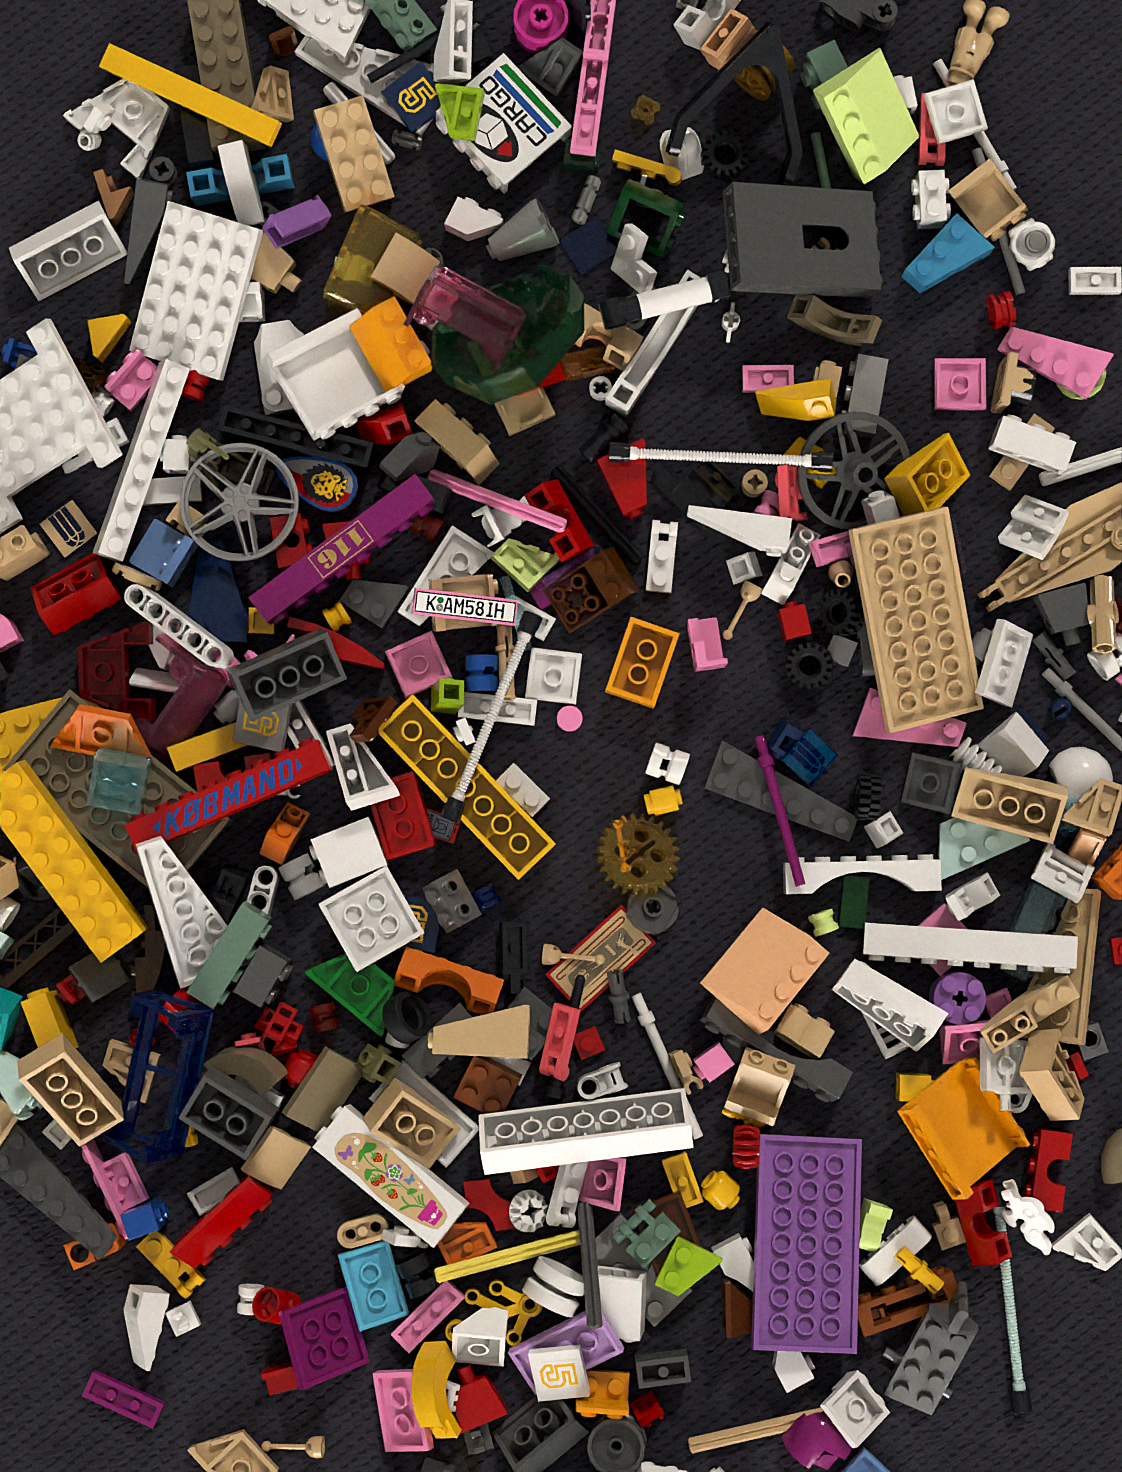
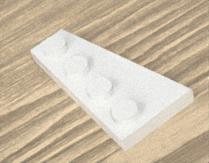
(454, 557)

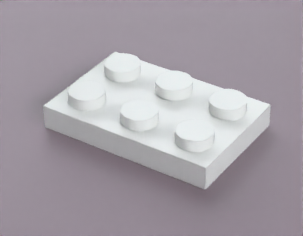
(1004, 663)

